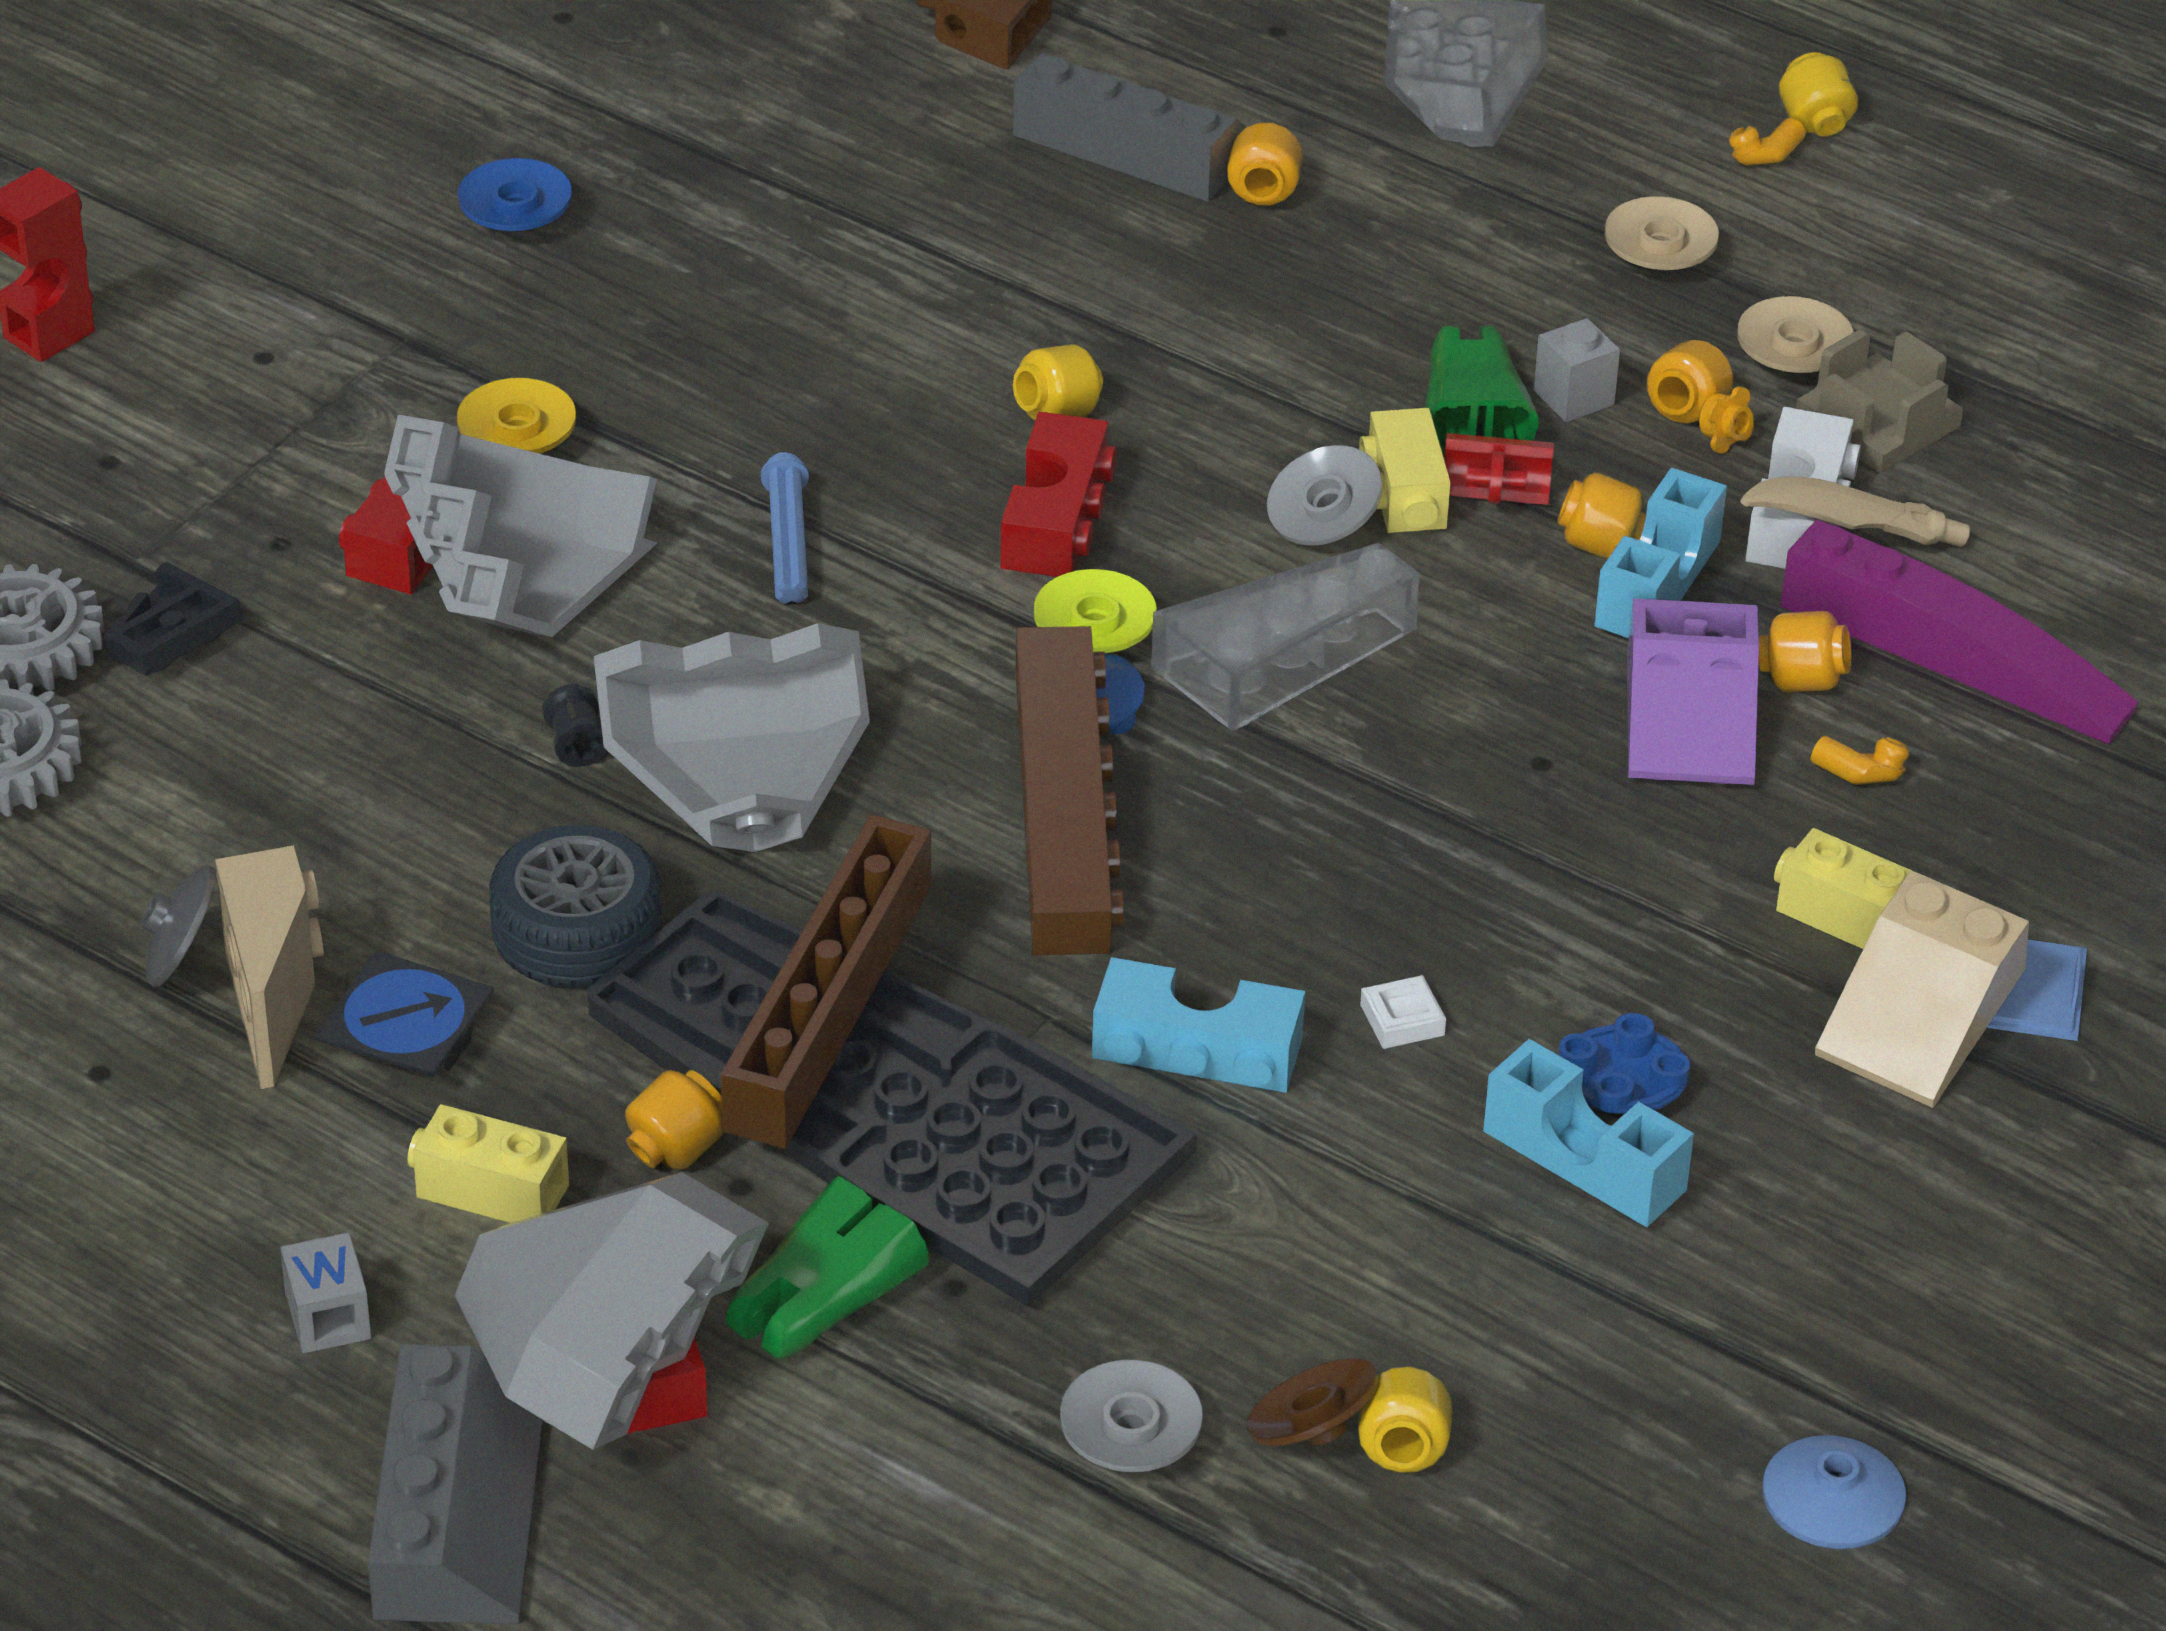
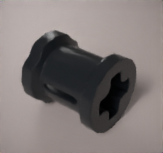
(558, 718)

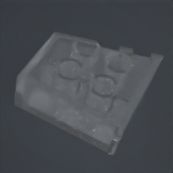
(1464, 63)

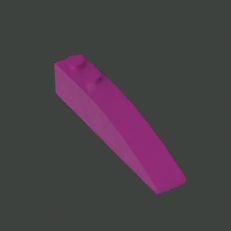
(1949, 629)

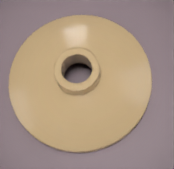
(1661, 233)
(1791, 332)

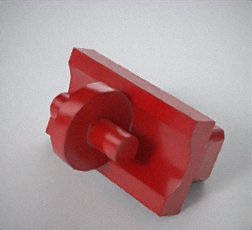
(1499, 468)

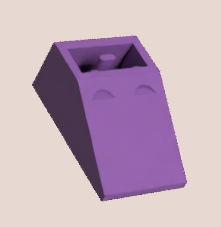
(1692, 691)

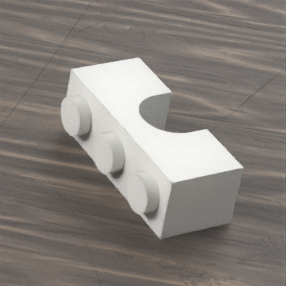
(1808, 447)

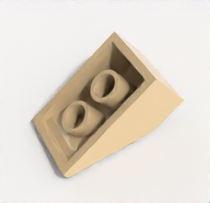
(269, 948)
(1925, 988)

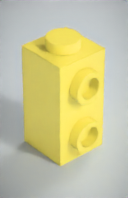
(1411, 469)
(1836, 886)
(488, 1165)

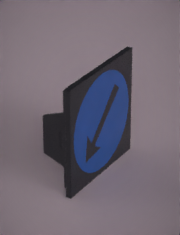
(406, 1014)

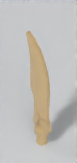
(1856, 509)

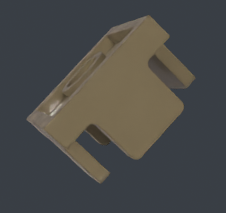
(1893, 404)

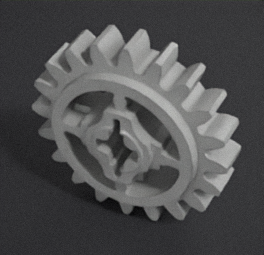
(30, 611)
(35, 746)

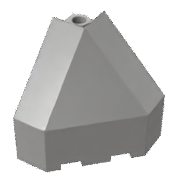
(514, 529)
(737, 727)
(602, 1297)

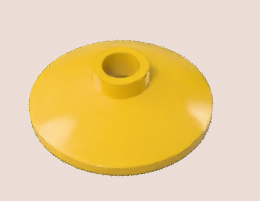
(518, 414)

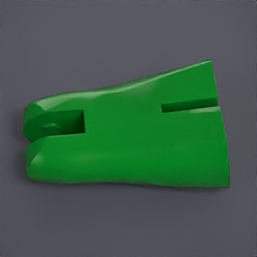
(1477, 385)
(826, 1269)

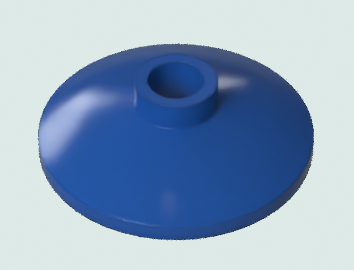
(514, 194)

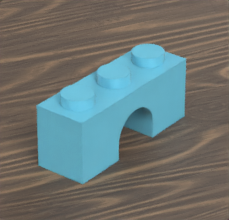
(1675, 544)
(1242, 1043)
(1542, 1113)

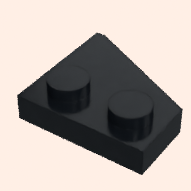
(170, 621)

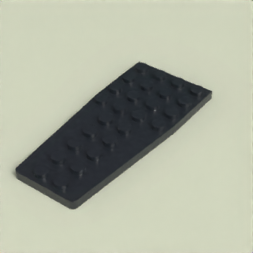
(928, 1108)

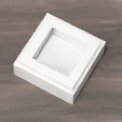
(1403, 1012)

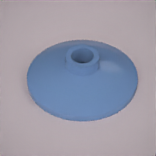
(1834, 1492)

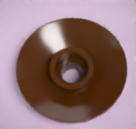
(1313, 1404)

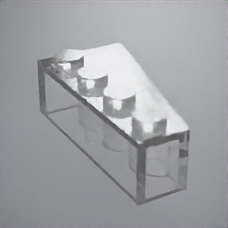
(1285, 632)

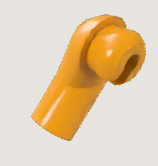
(1861, 768)

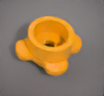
(1727, 419)

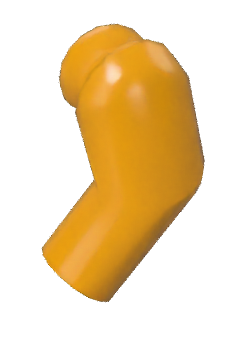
(1766, 150)

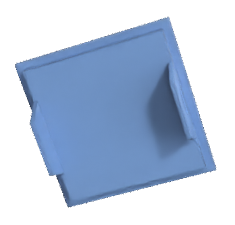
(2047, 993)

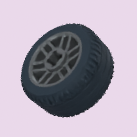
(573, 903)

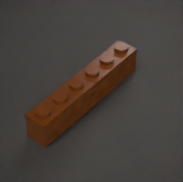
(1064, 791)
(826, 982)

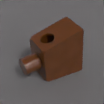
(989, 28)

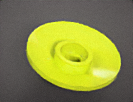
(1106, 600)

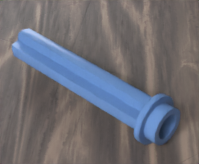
(784, 479)

